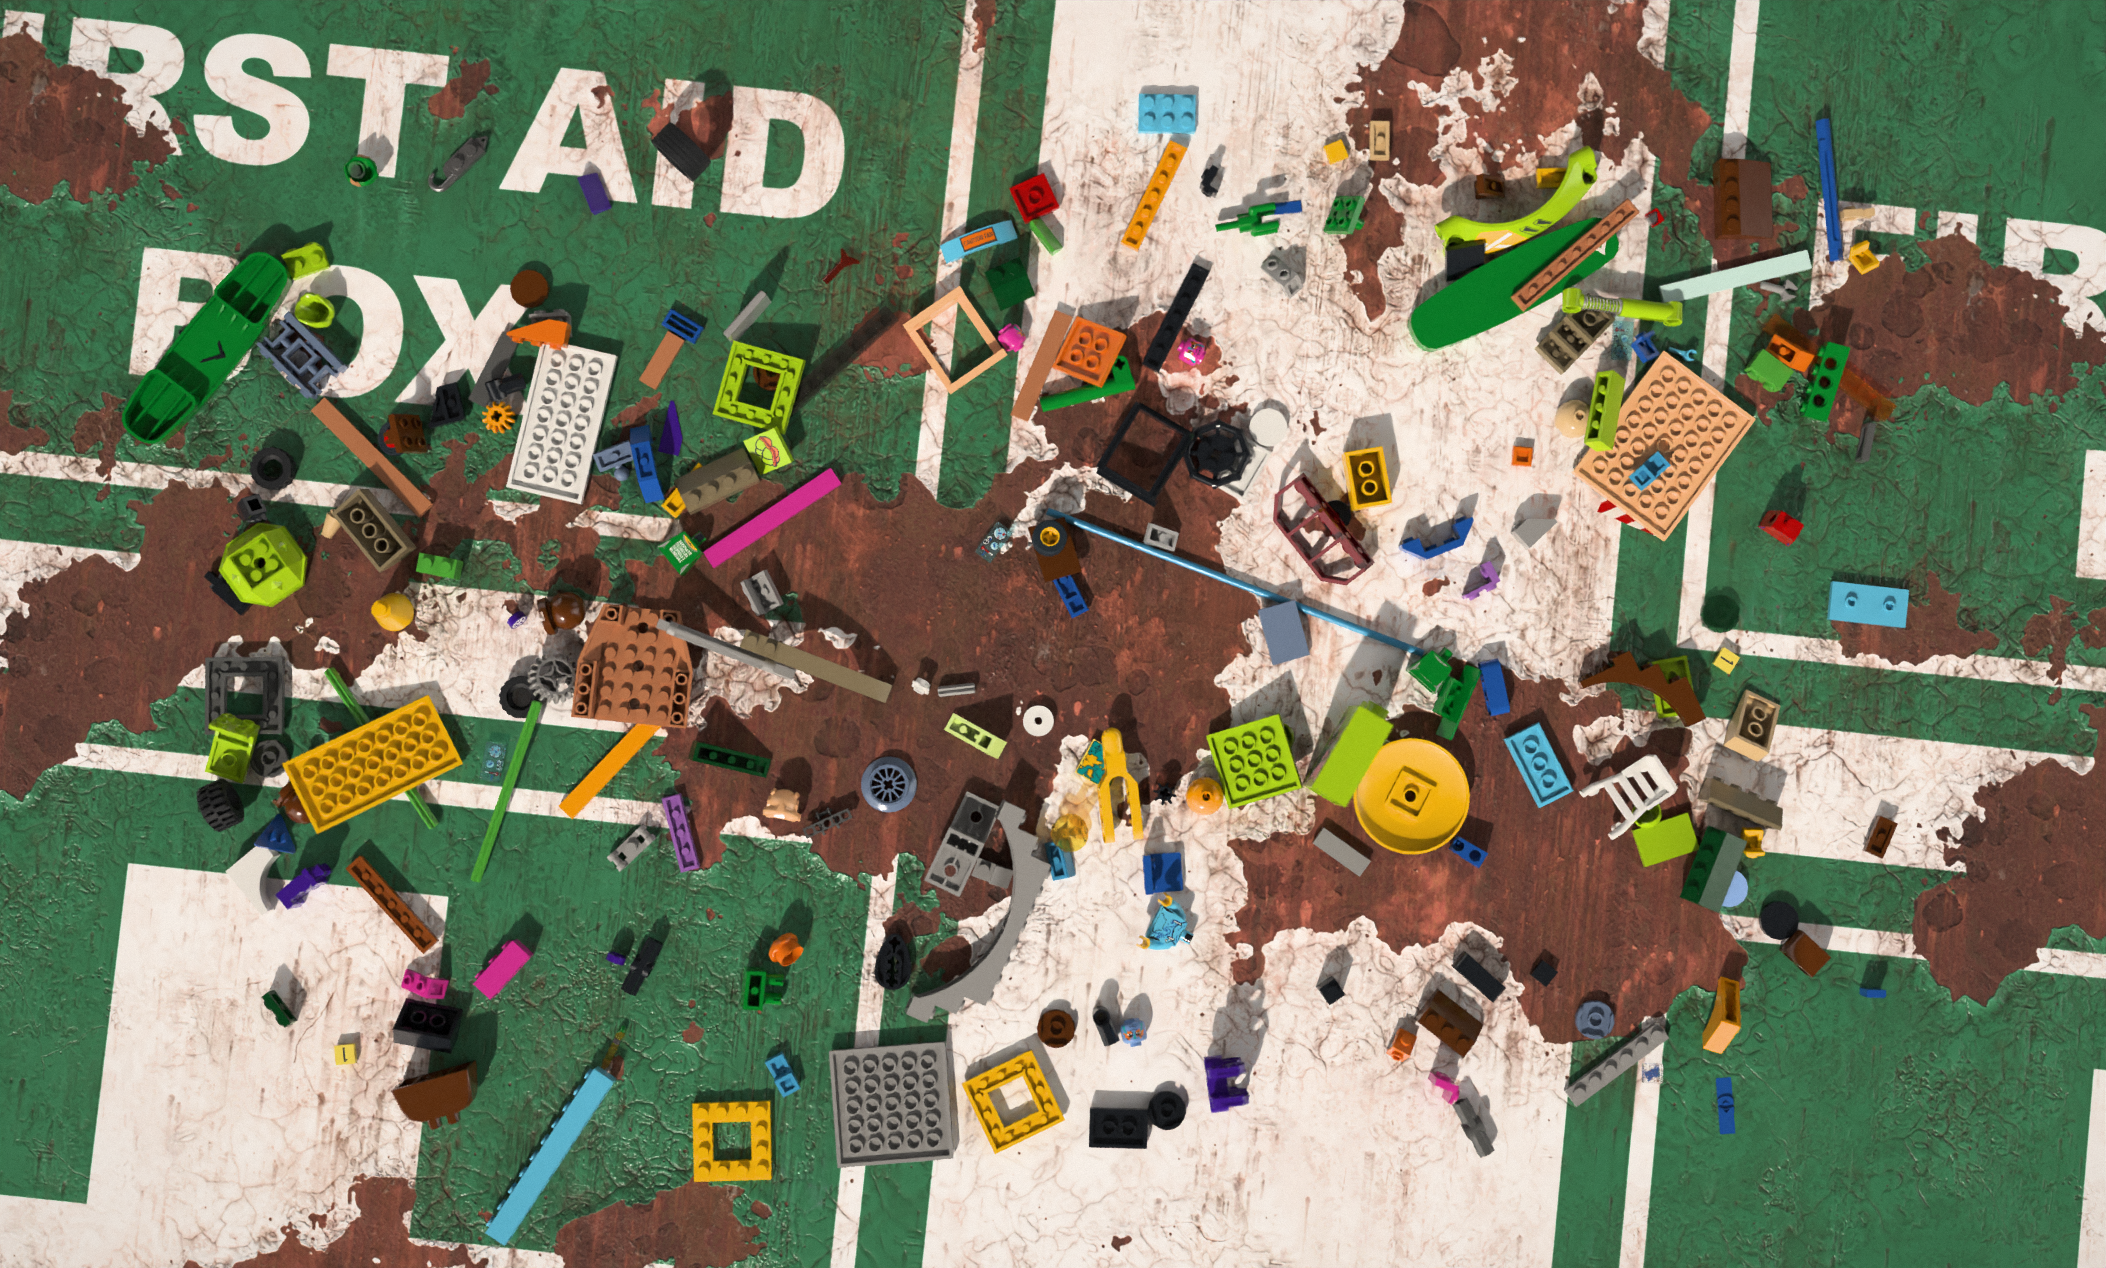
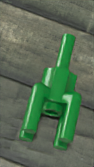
(1252, 221)

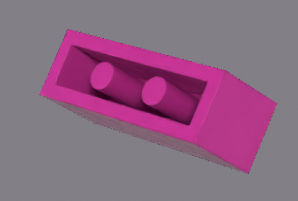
(502, 968)

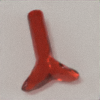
(844, 262)

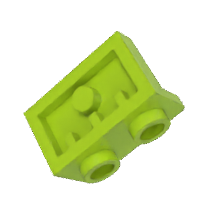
(306, 260)

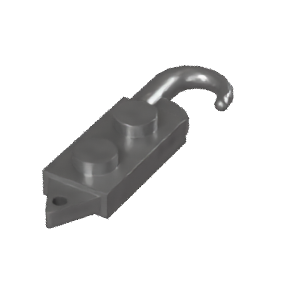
(460, 163)

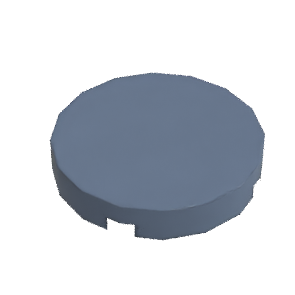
(1594, 1019)

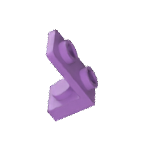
(1487, 572)

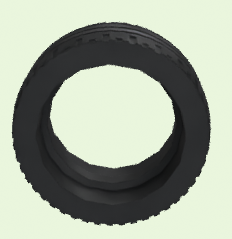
(681, 151)

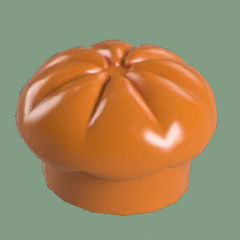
(785, 949)

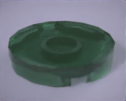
(1719, 614)

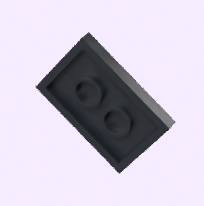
(1118, 1128)

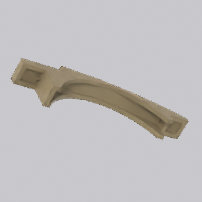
(815, 666)

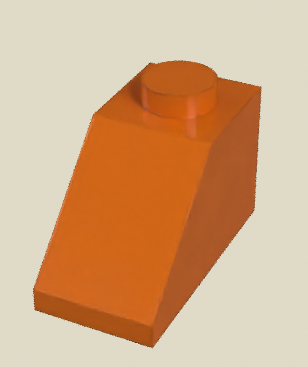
(1789, 353)

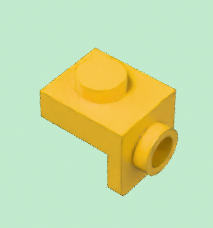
(1862, 257)
(1753, 836)

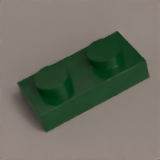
(283, 1015)

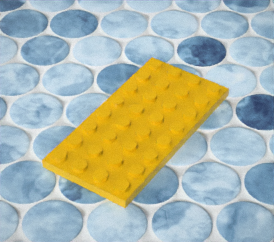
(372, 764)

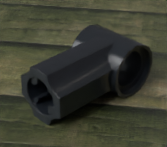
(500, 388)
(1105, 1027)

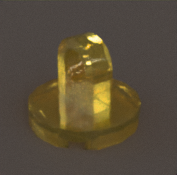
(1069, 832)

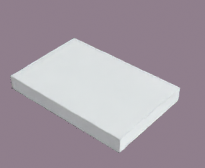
(1241, 488)

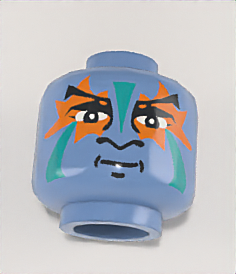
(1133, 1032)

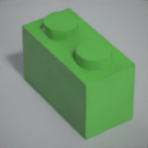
(1768, 371)
(439, 566)

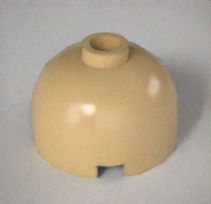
(1572, 418)

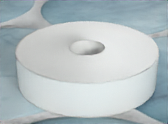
(1029, 720)

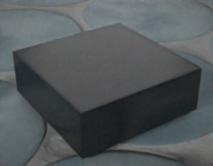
(1543, 973)

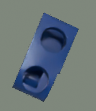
(1468, 851)

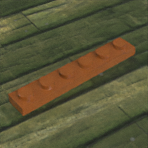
(392, 904)

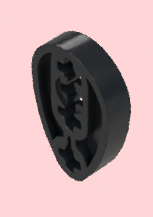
(882, 965)

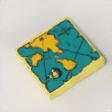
(1092, 764)

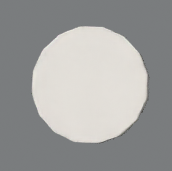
(1268, 427)

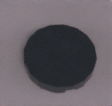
(1778, 920)
(1166, 1110)

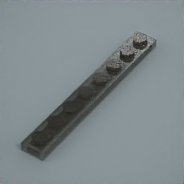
(843, 357)

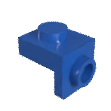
(1644, 347)

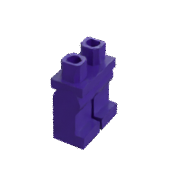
(312, 879)

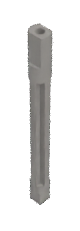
(726, 649)

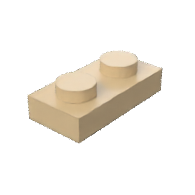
(1379, 140)

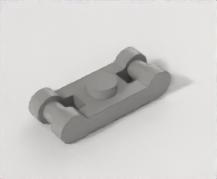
(631, 848)

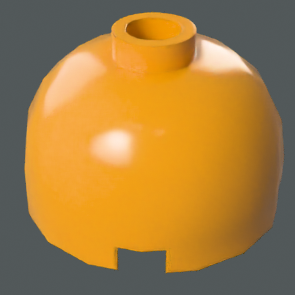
(1197, 789)

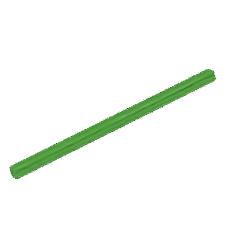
(362, 719)
(506, 791)

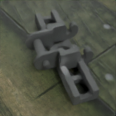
(821, 822)

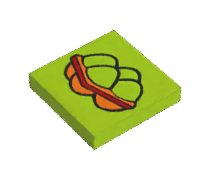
(768, 450)

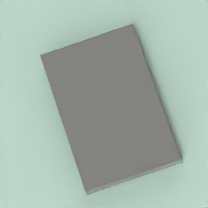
(747, 317)

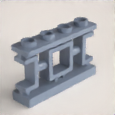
(312, 346)

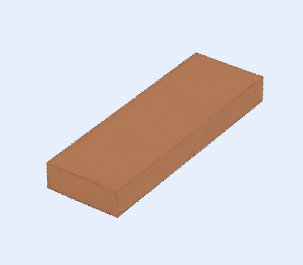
(662, 360)

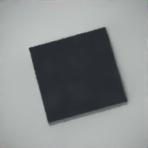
(1463, 259)

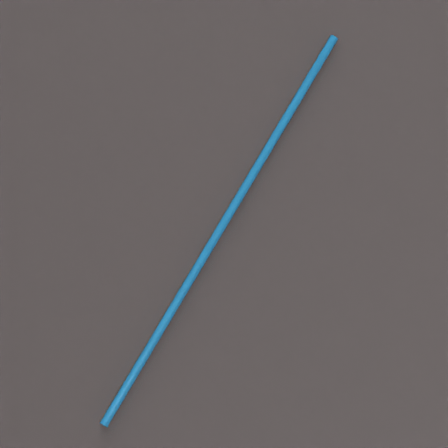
(1235, 582)

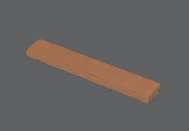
(1041, 366)

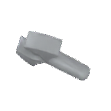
(1780, 289)

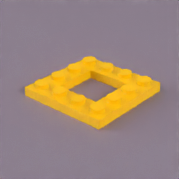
(1022, 1129)
(703, 1141)

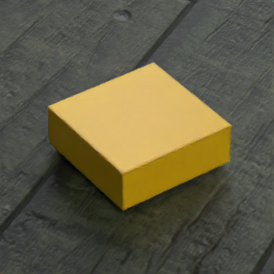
(1335, 152)

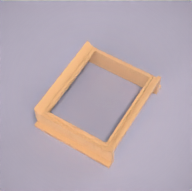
(936, 309)

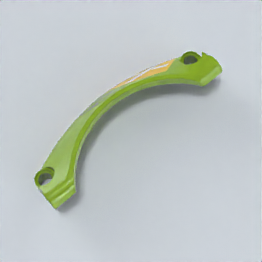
(1504, 236)

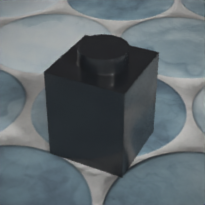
(1330, 990)

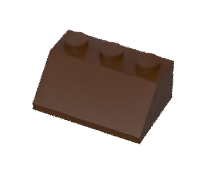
(1449, 1022)

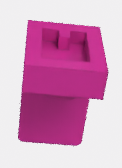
(424, 986)

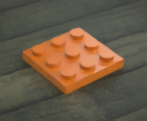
(1089, 351)

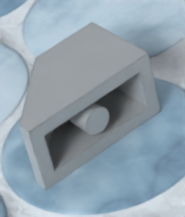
(1531, 530)

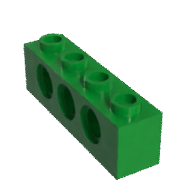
(1839, 356)

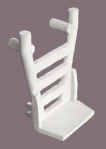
(1659, 774)

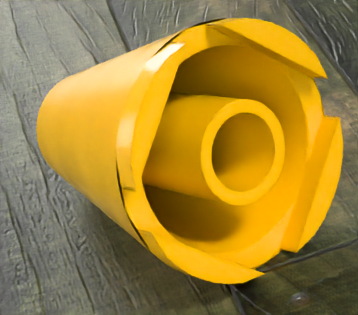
(393, 611)

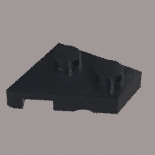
(447, 406)

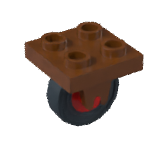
(402, 435)

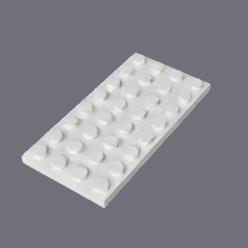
(562, 422)

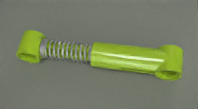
(1669, 313)

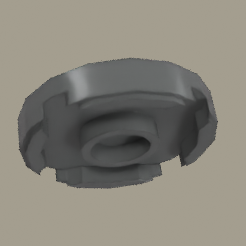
(268, 758)

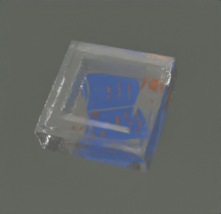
(1652, 1073)

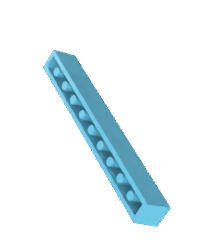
(550, 1156)

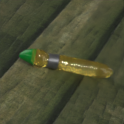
(613, 1048)

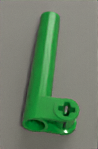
(1120, 382)

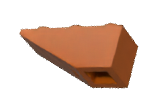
(545, 332)

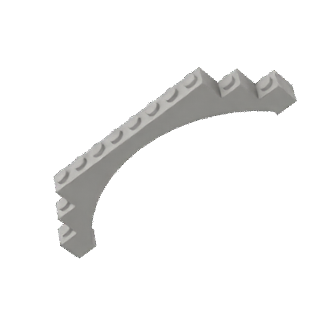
(981, 978)

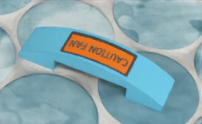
(978, 240)

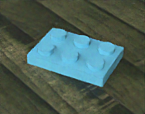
(1166, 113)

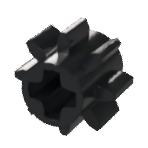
(1167, 798)

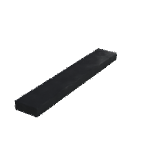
(1175, 317)

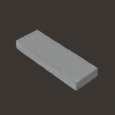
(1341, 852)

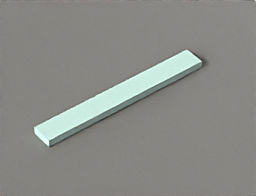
(1735, 277)

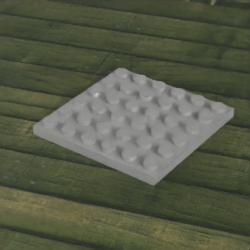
(891, 1104)

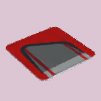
(1654, 217)

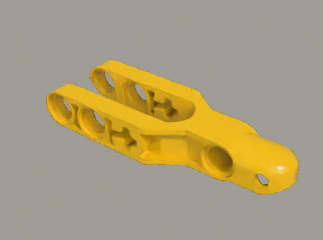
(1116, 766)

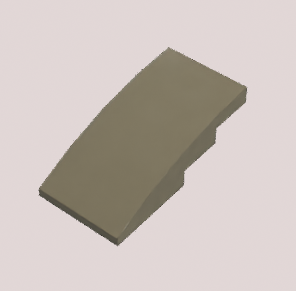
(1573, 337)

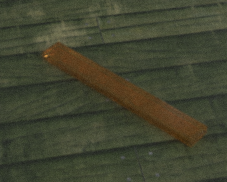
(1849, 382)

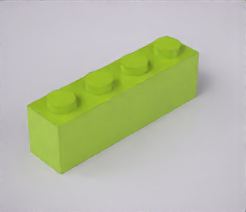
(1604, 410)

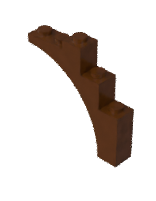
(1676, 694)

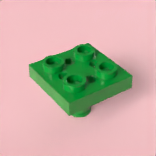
(1345, 215)

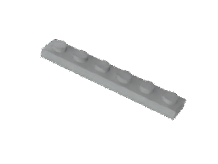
(1616, 1064)

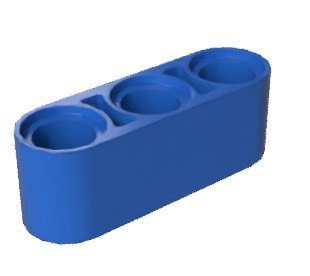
(1494, 687)

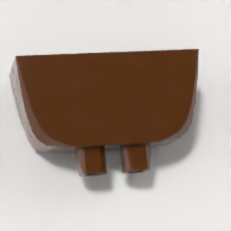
(438, 1094)

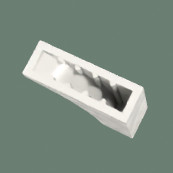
(251, 877)

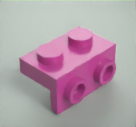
(1450, 1088)

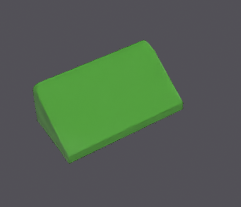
(1045, 236)

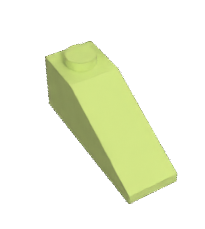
(975, 736)

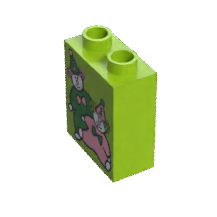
(1349, 752)

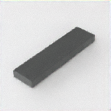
(494, 368)

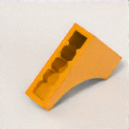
(1725, 1016)

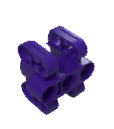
(1220, 1095)

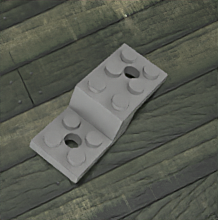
(962, 844)

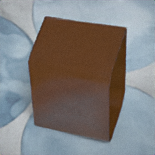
(1804, 953)

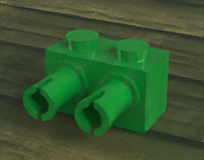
(753, 987)

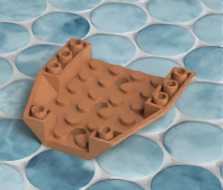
(608, 677)

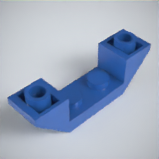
(645, 464)
(1416, 549)

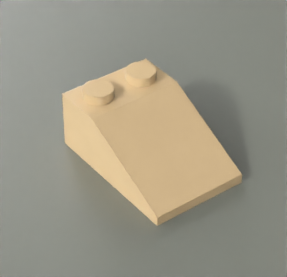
(1752, 726)

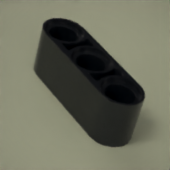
(1478, 976)

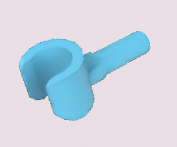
(1685, 354)

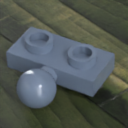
(615, 457)

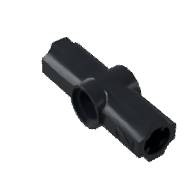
(642, 966)

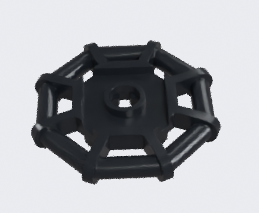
(1227, 458)

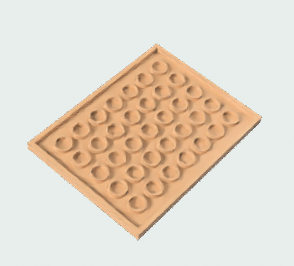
(1682, 421)

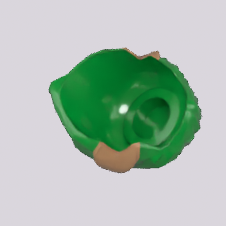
(360, 170)

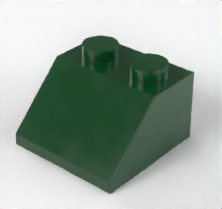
(1009, 284)

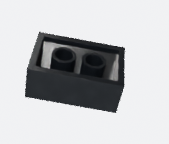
(427, 1026)

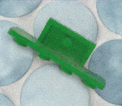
(1454, 700)

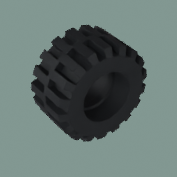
(220, 805)

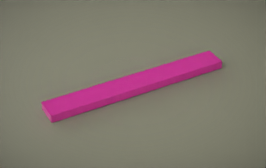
(772, 518)

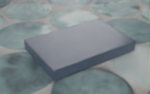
(1283, 632)

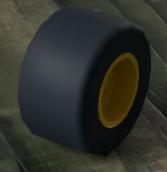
(1049, 531)

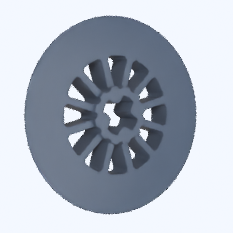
(909, 780)

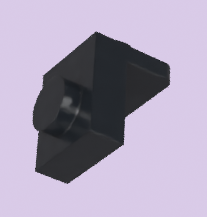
(1208, 176)

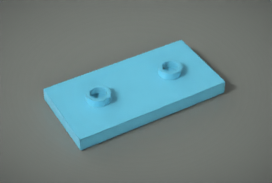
(1868, 604)
(1538, 765)

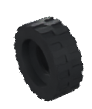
(288, 468)
(506, 697)

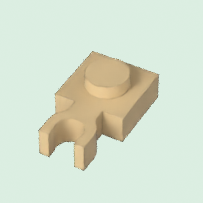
(1850, 213)

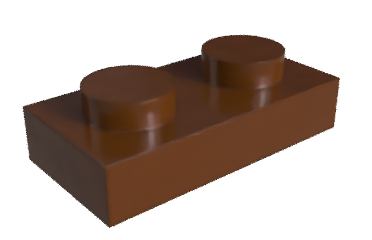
(1880, 837)

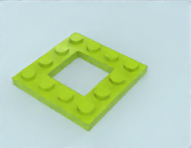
(782, 405)

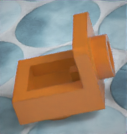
(1402, 1045)

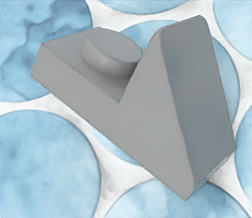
(1160, 537)
(992, 873)

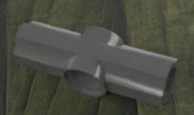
(1473, 1127)

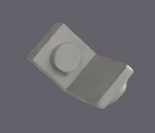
(1283, 275)

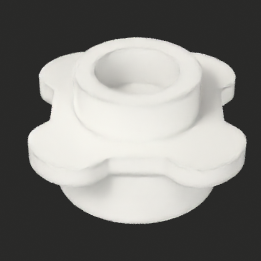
(921, 686)

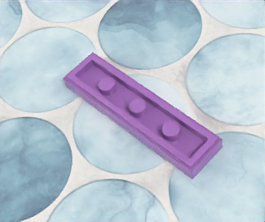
(681, 832)

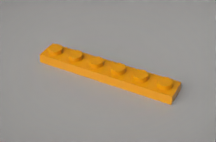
(1154, 195)

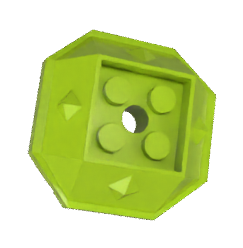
(278, 578)

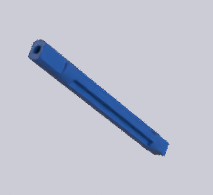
(1829, 190)

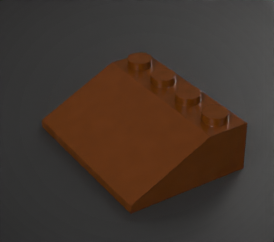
(1742, 199)

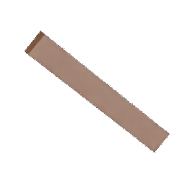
(1575, 254)
(372, 457)

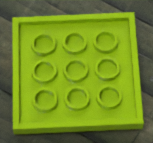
(1254, 761)

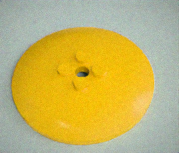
(1439, 798)

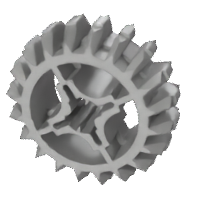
(554, 663)

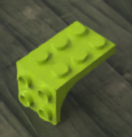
(231, 747)

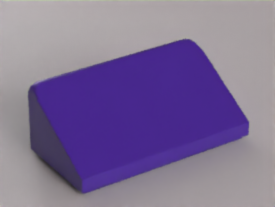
(594, 193)

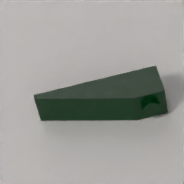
(729, 758)

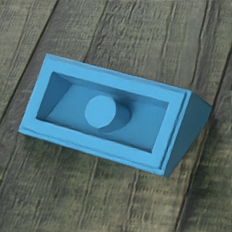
(1060, 862)

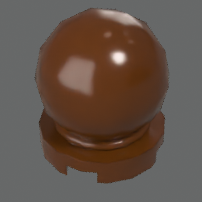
(563, 611)
(292, 804)

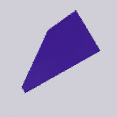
(671, 435)

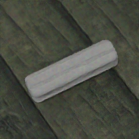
(959, 689)

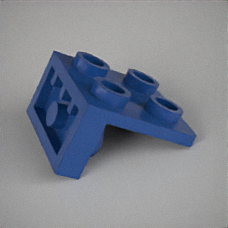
(1162, 872)

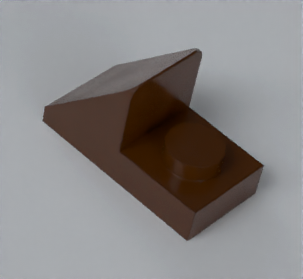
(1489, 187)

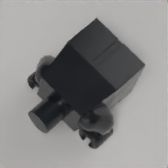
(252, 509)

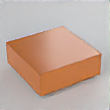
(1521, 456)

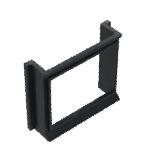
(1132, 488)

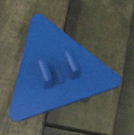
(276, 837)

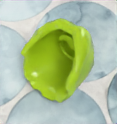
(314, 310)

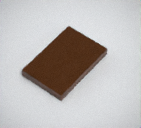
(1059, 565)

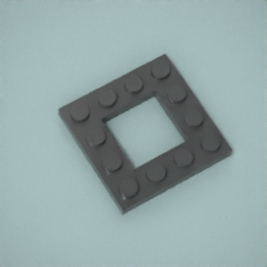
(273, 673)

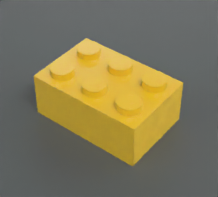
(1366, 478)

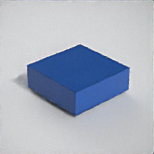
(1872, 992)

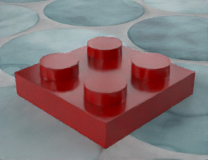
(1034, 198)

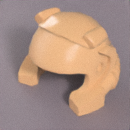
(783, 805)

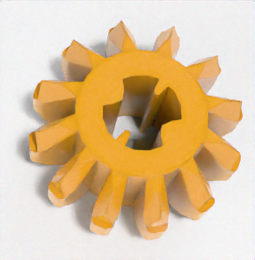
(493, 413)

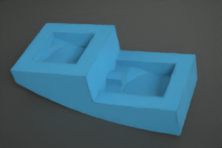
(1649, 470)
(782, 1074)

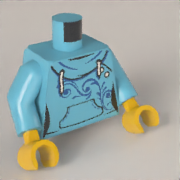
(1166, 927)

